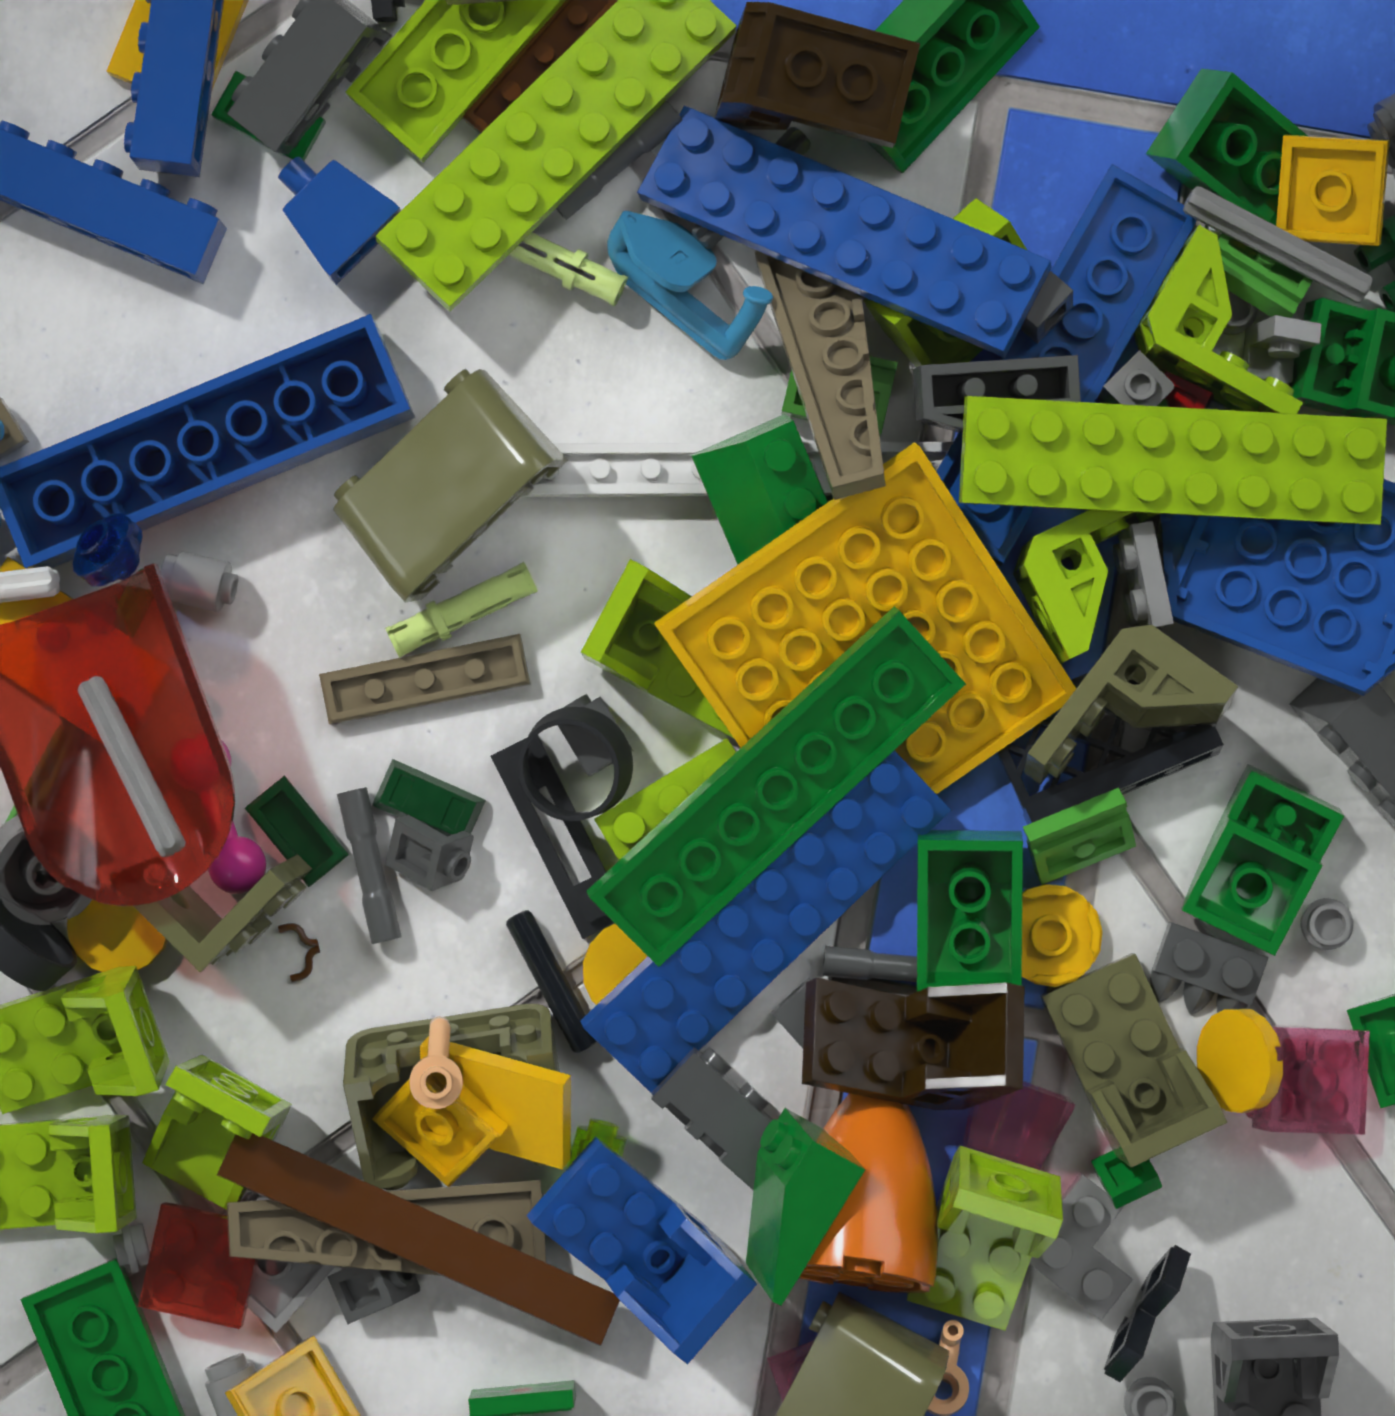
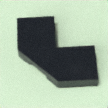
(1134, 1332)

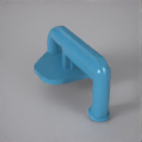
(668, 261)

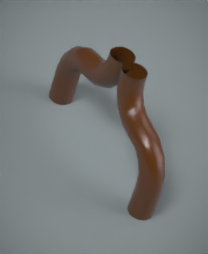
(307, 941)

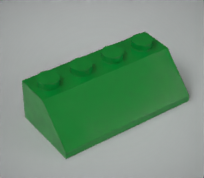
(957, 56)
(759, 484)

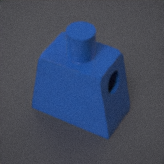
(335, 214)

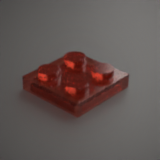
(192, 1268)

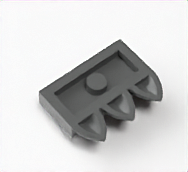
(1206, 968)

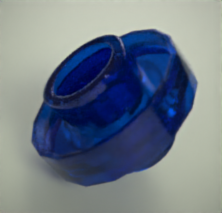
(108, 550)

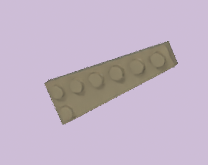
(832, 370)
(281, 1234)

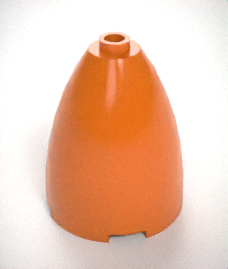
(889, 1222)

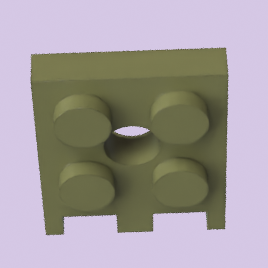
(206, 936)

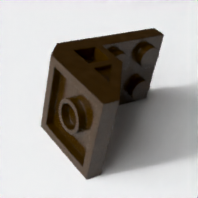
(815, 74)
(917, 1049)

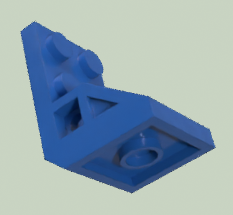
(645, 1248)

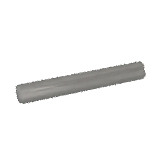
(1277, 244)
(131, 766)

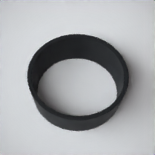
(607, 732)
(33, 953)

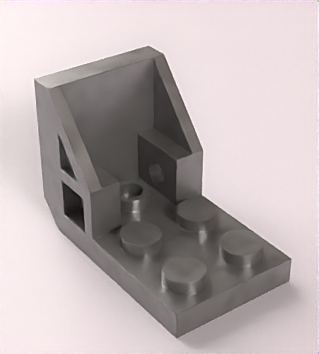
(1272, 1366)

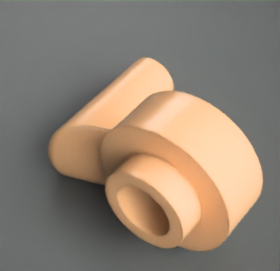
(437, 1061)
(954, 1375)

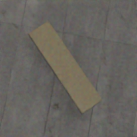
(424, 679)

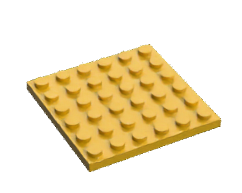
(831, 577)

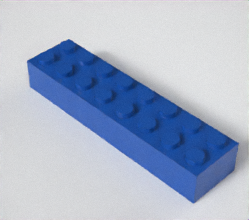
(205, 441)

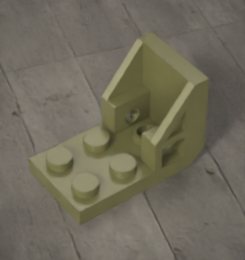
(1170, 692)
(1130, 1063)

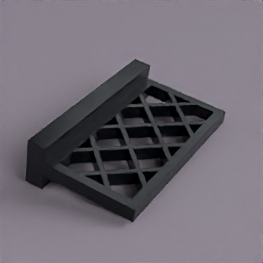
(1127, 772)

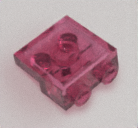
(1320, 1083)

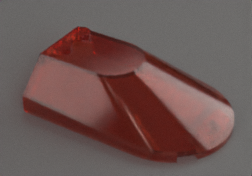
(59, 768)

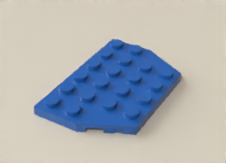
(1290, 590)

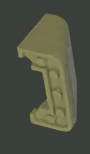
(445, 483)
(383, 1059)
(864, 1366)

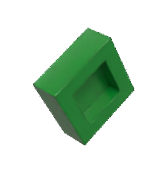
(1124, 1182)

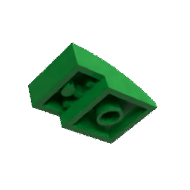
(1351, 365)
(1262, 859)

